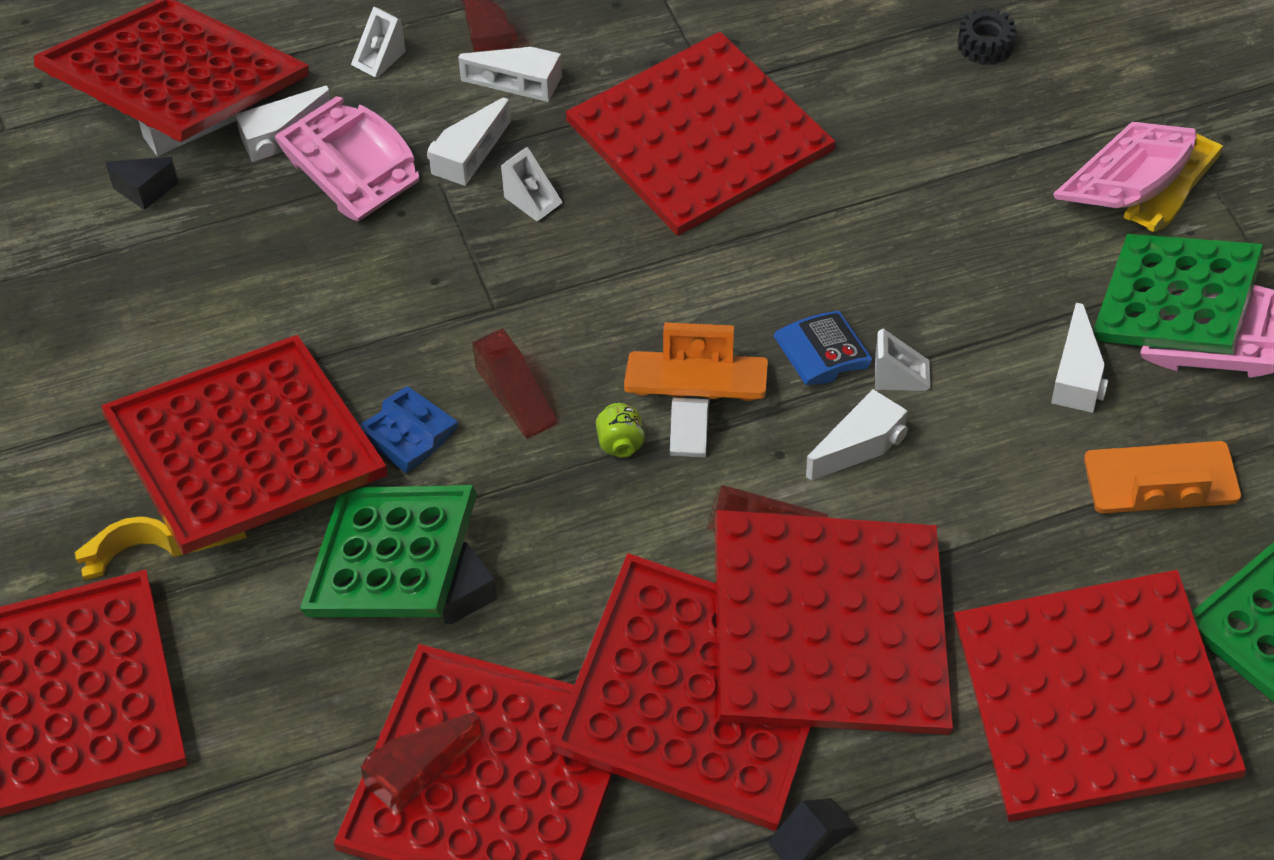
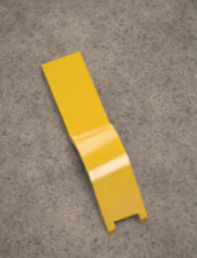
(1163, 208)
(127, 533)

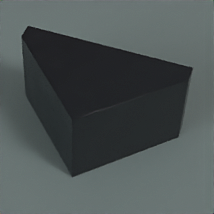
(143, 179)
(470, 587)
(811, 830)

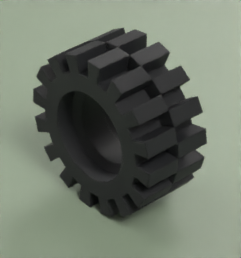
(986, 48)

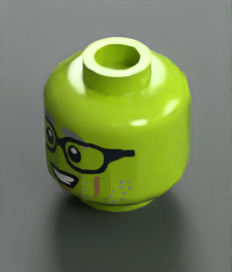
(620, 428)

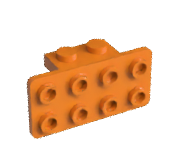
(697, 363)
(1161, 477)

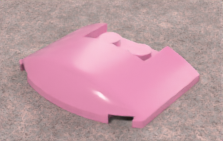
(350, 156)
(1131, 166)
(1253, 348)

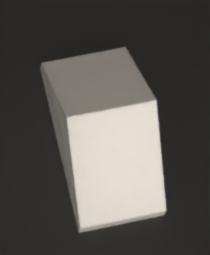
(380, 43)
(528, 186)
(899, 365)
(689, 426)

